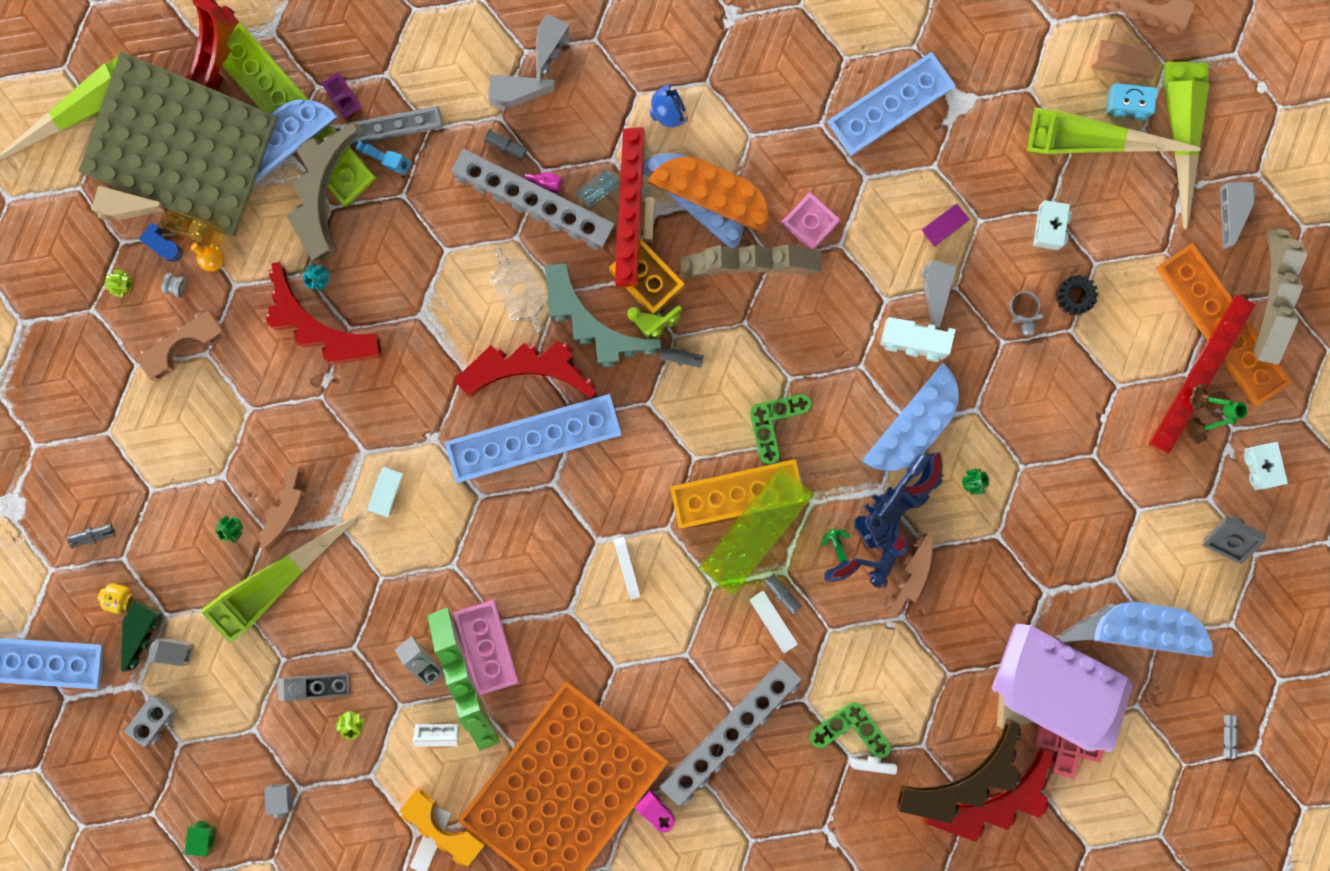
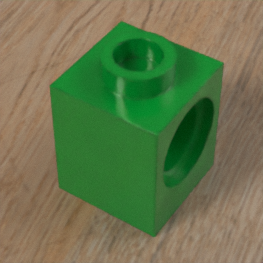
(200, 839)

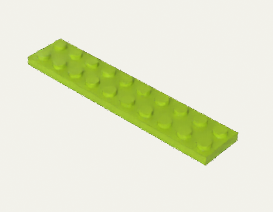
(271, 88)

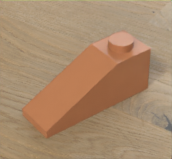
(1122, 59)

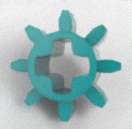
(316, 277)

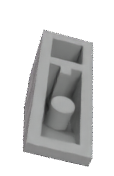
(513, 91)
(1236, 204)
(937, 286)
(1085, 628)

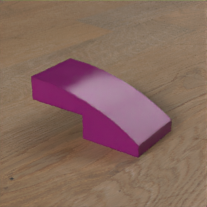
(341, 95)
(945, 224)

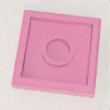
(810, 221)

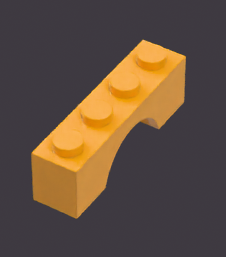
(420, 811)

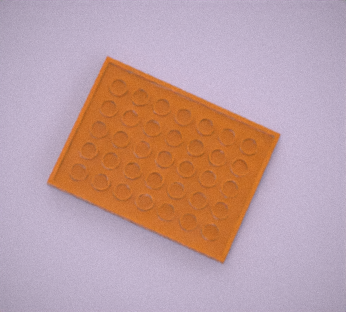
(563, 787)

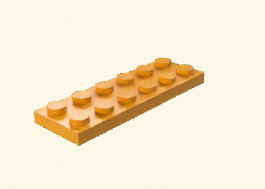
(723, 495)

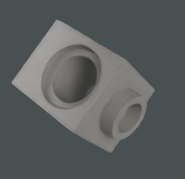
(278, 800)

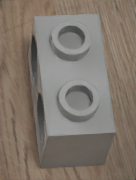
(148, 717)

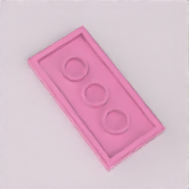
(486, 647)

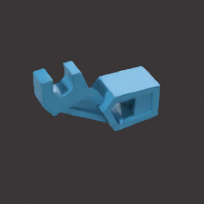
(390, 160)

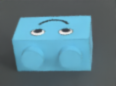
(1131, 101)

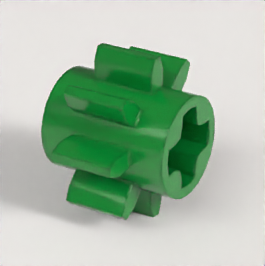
(975, 481)
(229, 529)

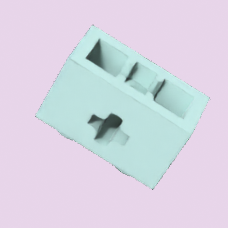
(1045, 234)
(1274, 472)

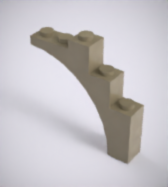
(312, 186)
(751, 259)
(1284, 290)

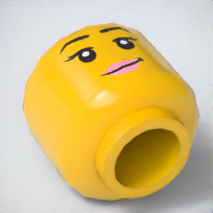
(115, 598)

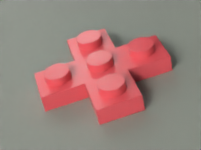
(1066, 753)

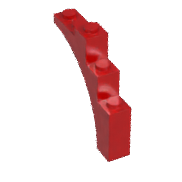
(215, 28)
(289, 313)
(554, 363)
(1002, 808)

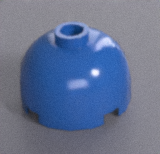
(668, 107)

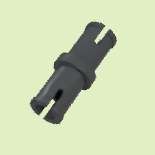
(505, 144)
(681, 357)
(91, 535)
(782, 594)

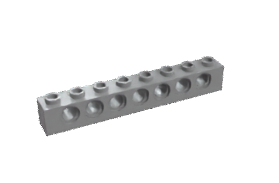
(469, 162)
(682, 794)

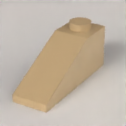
(121, 205)

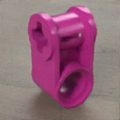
(653, 809)

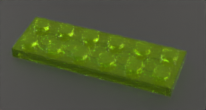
(756, 530)

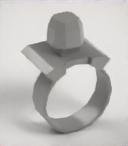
(1028, 327)

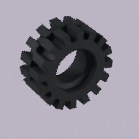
(1088, 289)

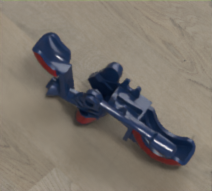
(882, 526)

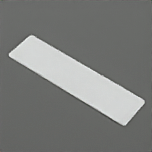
(773, 622)
(427, 845)

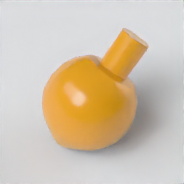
(208, 258)

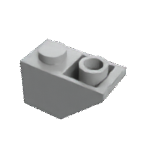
(171, 651)
(419, 661)

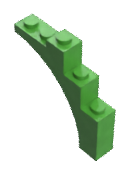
(459, 679)

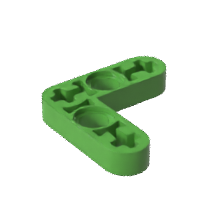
(771, 416)
(849, 722)

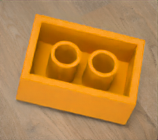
(656, 281)

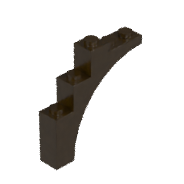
(995, 771)

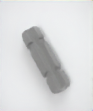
(1230, 736)

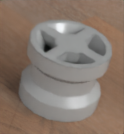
(174, 285)

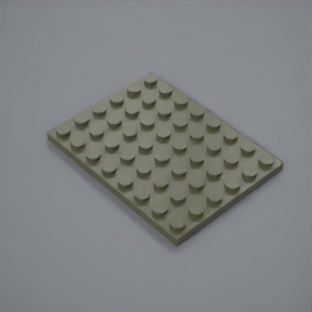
(178, 143)

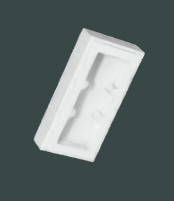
(436, 735)
(873, 764)

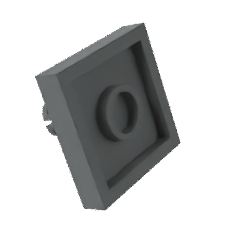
(1234, 539)

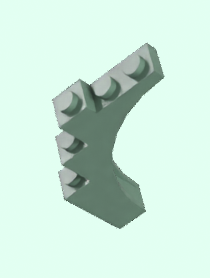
(609, 343)

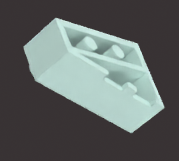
(917, 339)

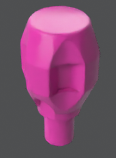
(547, 181)

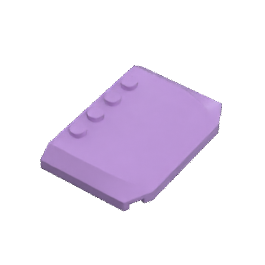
(1062, 689)

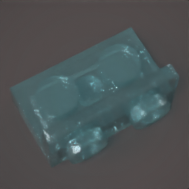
(598, 188)

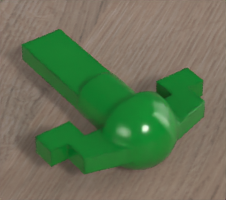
(834, 535)

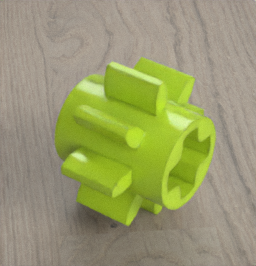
(118, 283)
(350, 725)

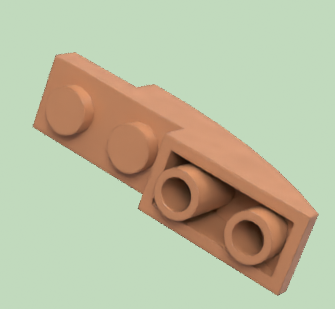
(281, 518)
(917, 567)

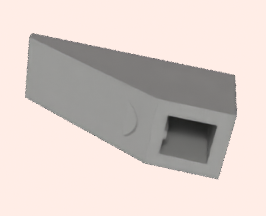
(550, 38)
(312, 687)

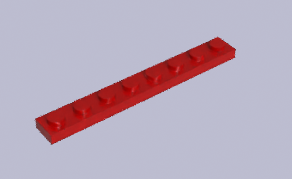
(630, 207)
(1202, 372)

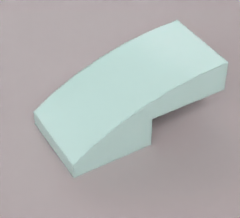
(385, 491)

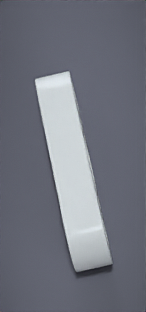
(627, 568)

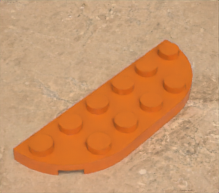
(713, 190)

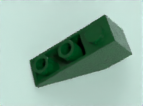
(136, 633)

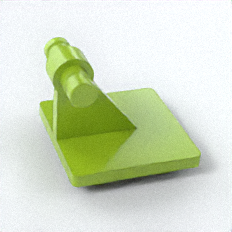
(652, 324)

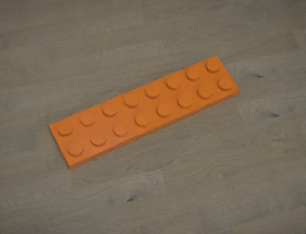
(1206, 302)

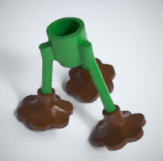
(1218, 405)

